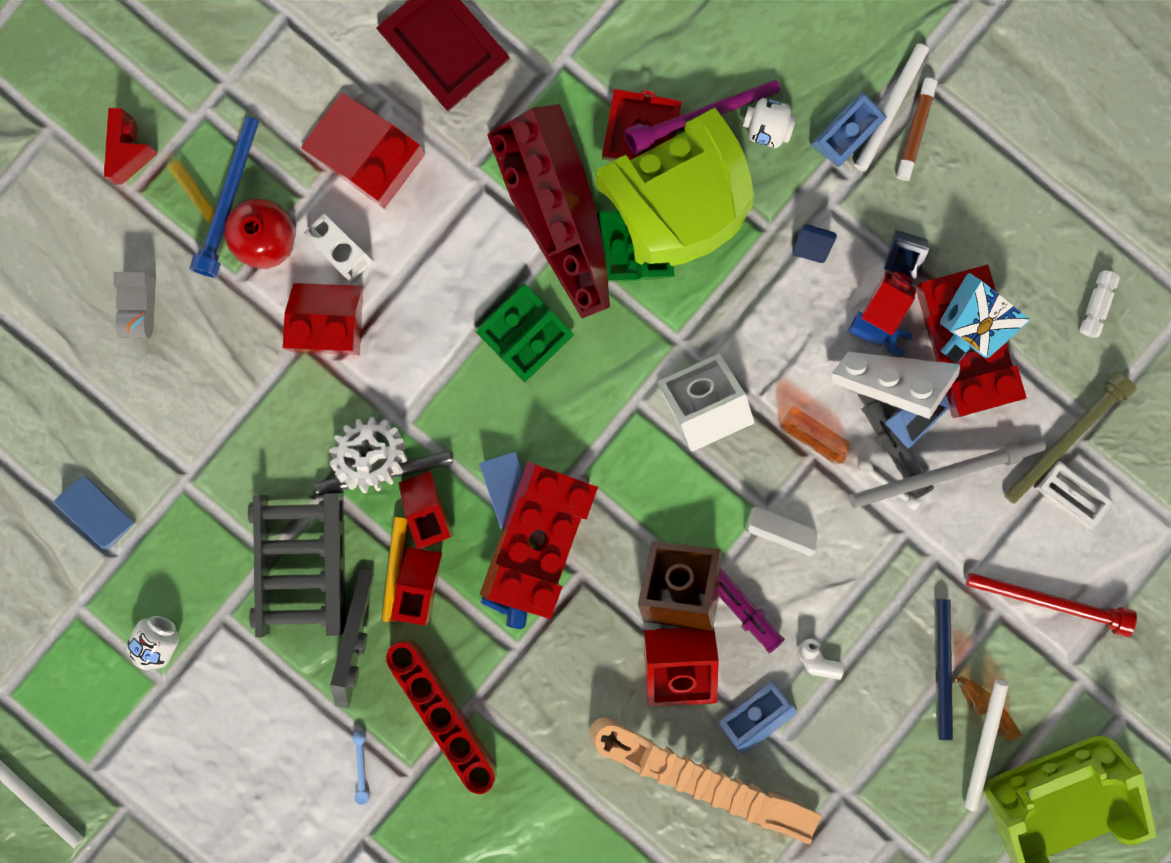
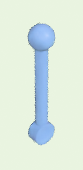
(362, 795)

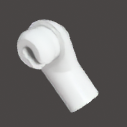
(816, 663)

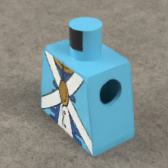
(979, 320)

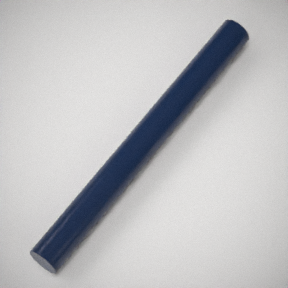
(944, 666)

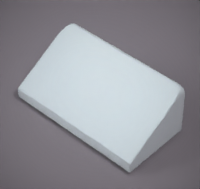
(782, 531)

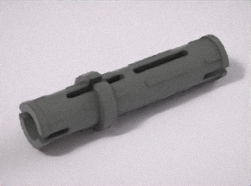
(875, 413)

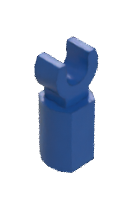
(877, 336)

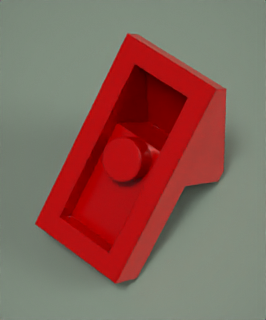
(122, 156)

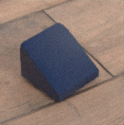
(813, 243)
(906, 254)

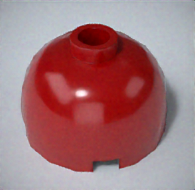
(261, 247)

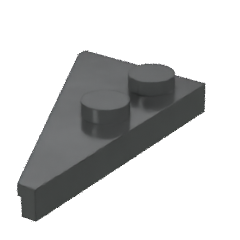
(353, 642)

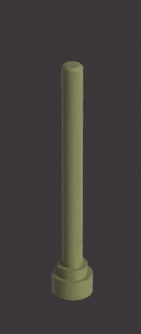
(1117, 388)

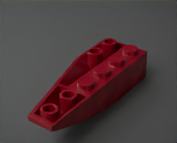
(555, 201)

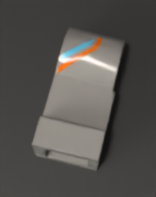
(135, 304)

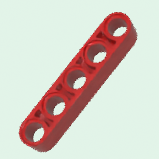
(442, 732)

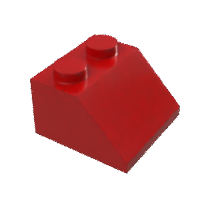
(323, 319)
(680, 666)

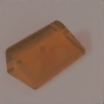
(815, 435)

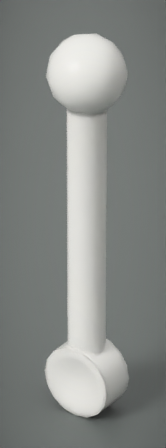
(866, 467)

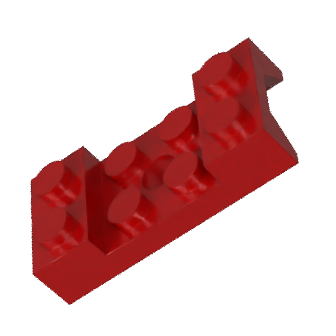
(981, 380)
(527, 575)

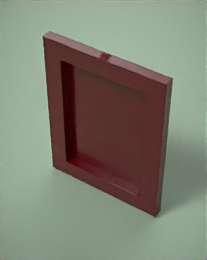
(443, 47)

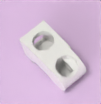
(338, 248)

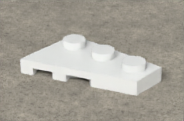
(898, 381)

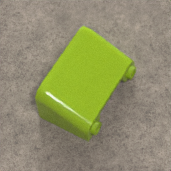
(1070, 800)

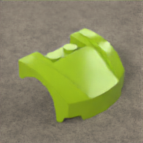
(682, 193)

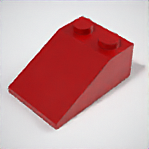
(364, 150)

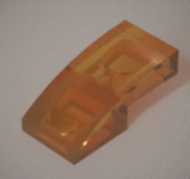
(978, 701)

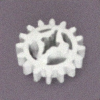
(364, 451)

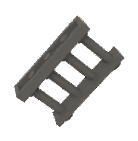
(328, 546)

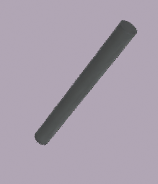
(409, 467)

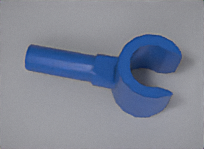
(515, 619)

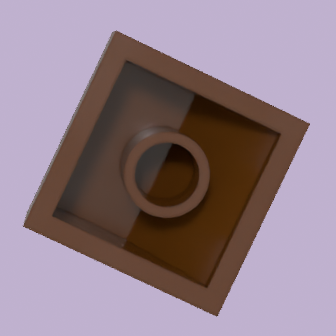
(681, 586)

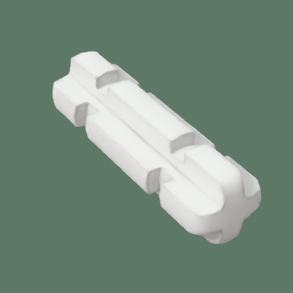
(1099, 304)

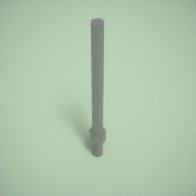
(1008, 454)

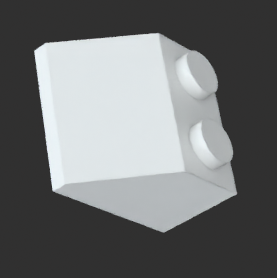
(706, 402)

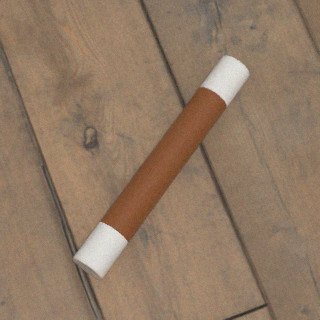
(917, 129)

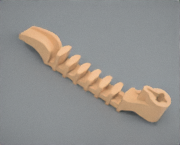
(647, 759)

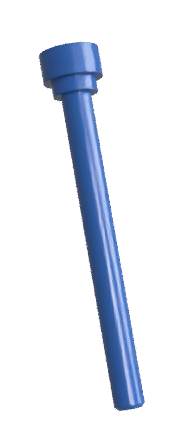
(206, 260)

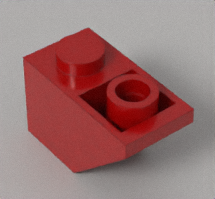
(890, 301)
(425, 510)
(416, 587)

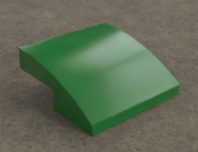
(620, 253)
(524, 332)

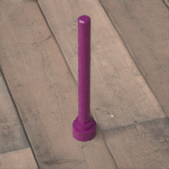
(642, 137)

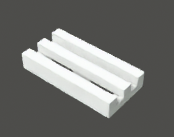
(1050, 477)

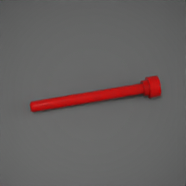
(1120, 620)

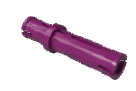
(769, 637)

